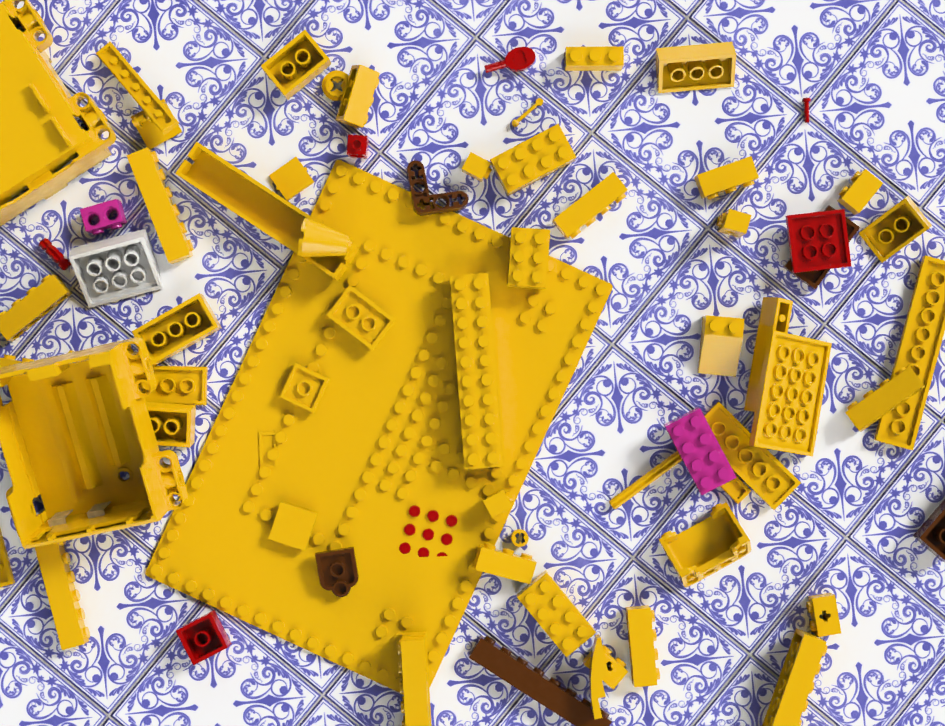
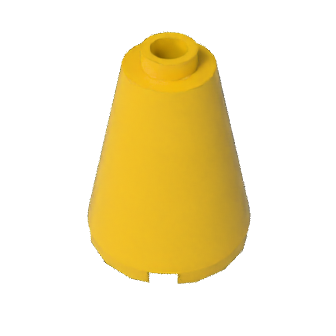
(321, 241)

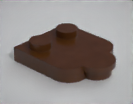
(337, 570)

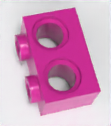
(103, 212)

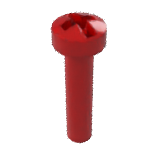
(806, 108)

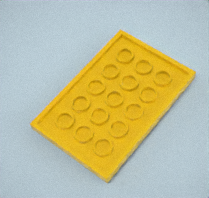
(790, 393)

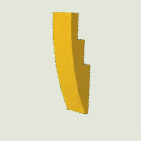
(598, 669)

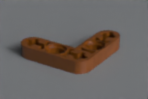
(424, 196)

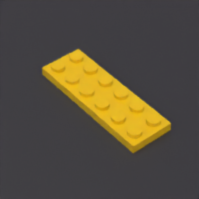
(751, 463)

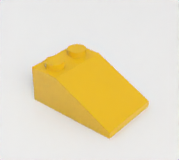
(895, 229)
(720, 345)

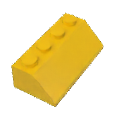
(695, 67)

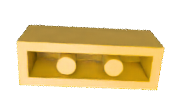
(594, 58)
(358, 96)
(726, 178)
(504, 563)

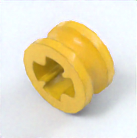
(525, 537)

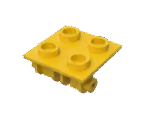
(149, 131)

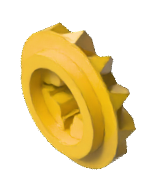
(327, 84)

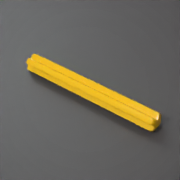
(645, 480)

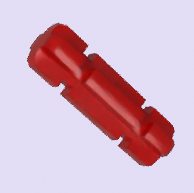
(54, 254)

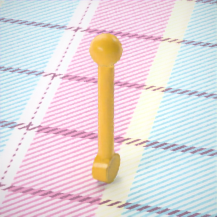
(539, 102)

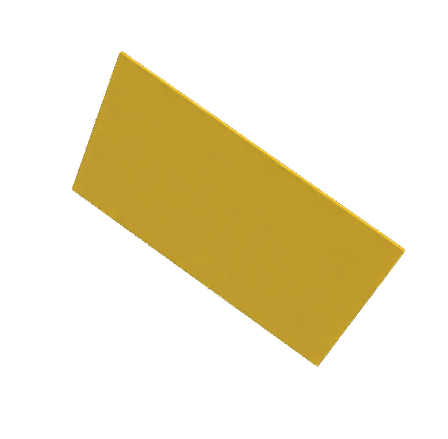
(378, 436)

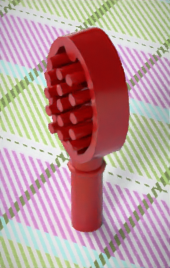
(516, 60)

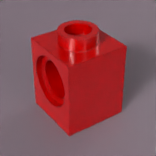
(357, 146)

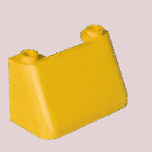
(706, 545)

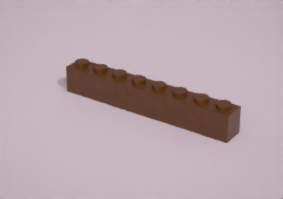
(535, 684)

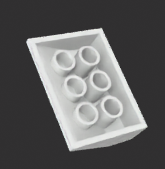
(116, 268)

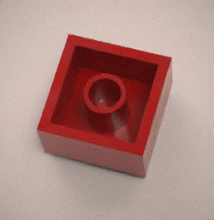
(203, 637)

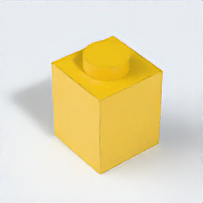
(477, 167)
(498, 502)

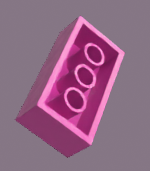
(700, 451)

